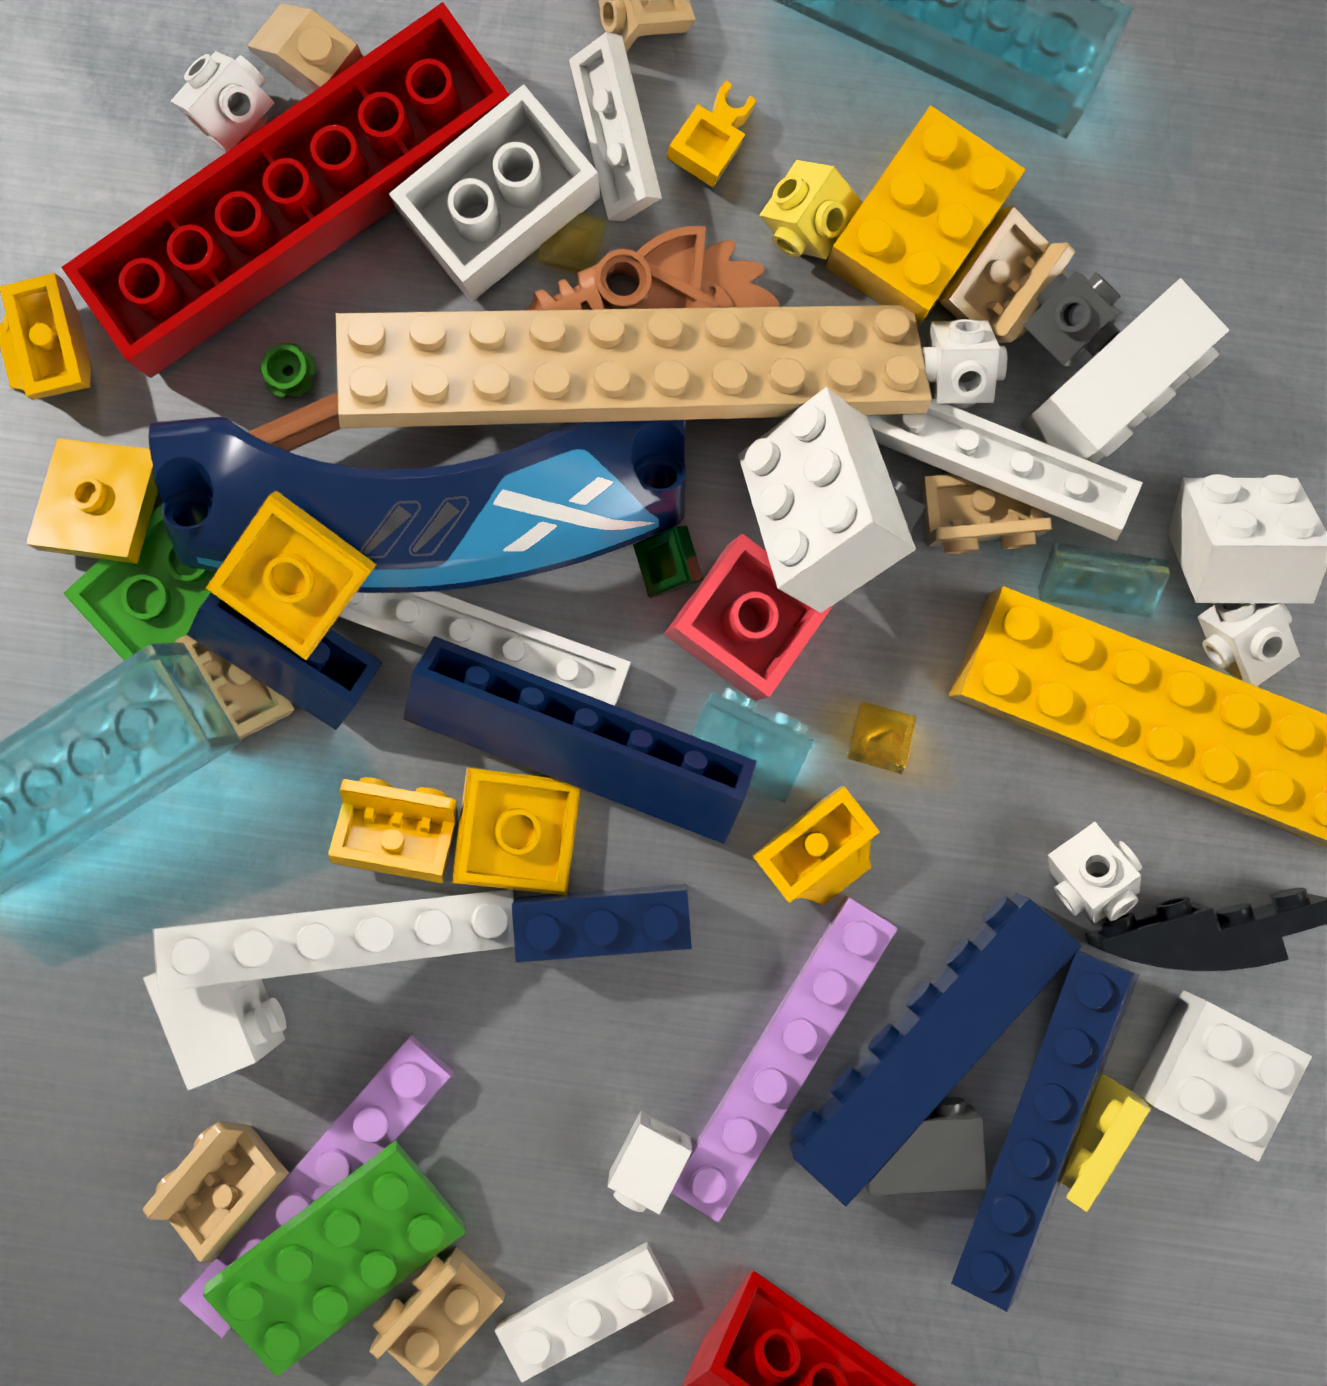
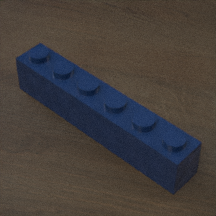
(578, 739)
(931, 1046)
(1044, 1130)

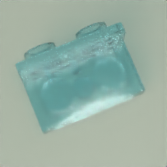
(775, 745)

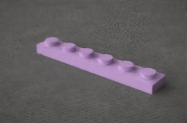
(783, 1058)
(354, 1138)

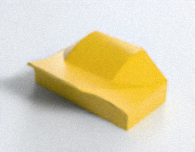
(43, 338)
(820, 849)

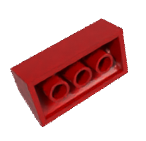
(779, 1342)

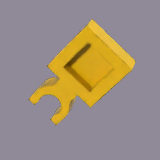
(710, 138)

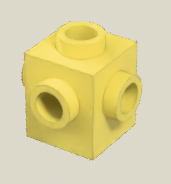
(810, 209)

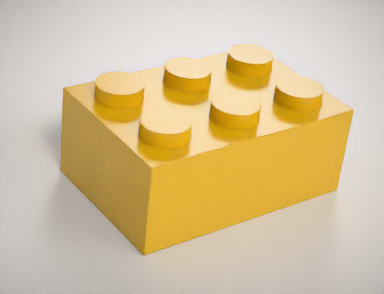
(924, 215)

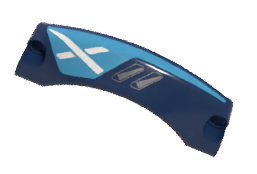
(437, 526)

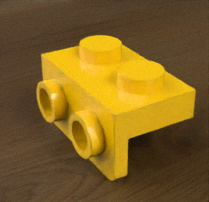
(394, 829)

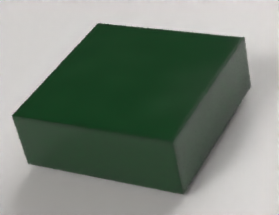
(668, 561)

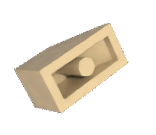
(304, 47)

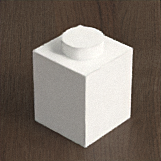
(649, 1164)

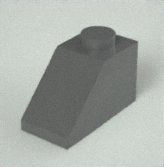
(938, 1155)

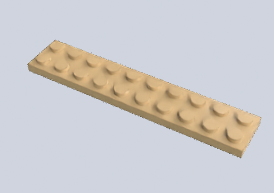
(623, 364)

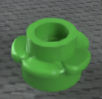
(279, 358)

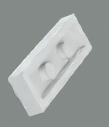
(615, 127)
(584, 1312)

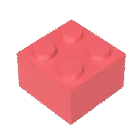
(743, 622)

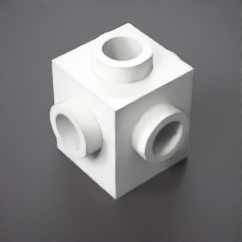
(223, 99)
(964, 362)
(1249, 639)
(1096, 875)

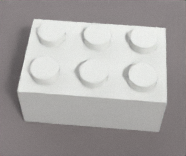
(497, 193)
(1130, 376)
(824, 502)

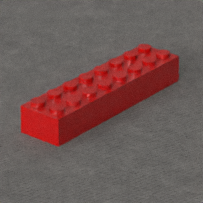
(284, 194)

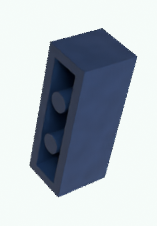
(322, 685)
(601, 923)

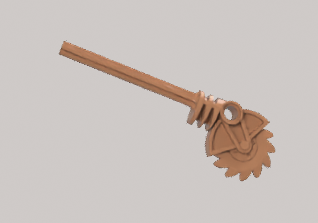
(667, 272)

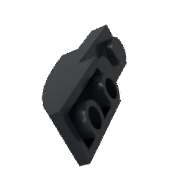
(1192, 939)

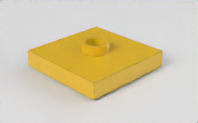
(95, 501)
(290, 575)
(516, 832)

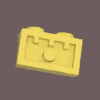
(1103, 1140)

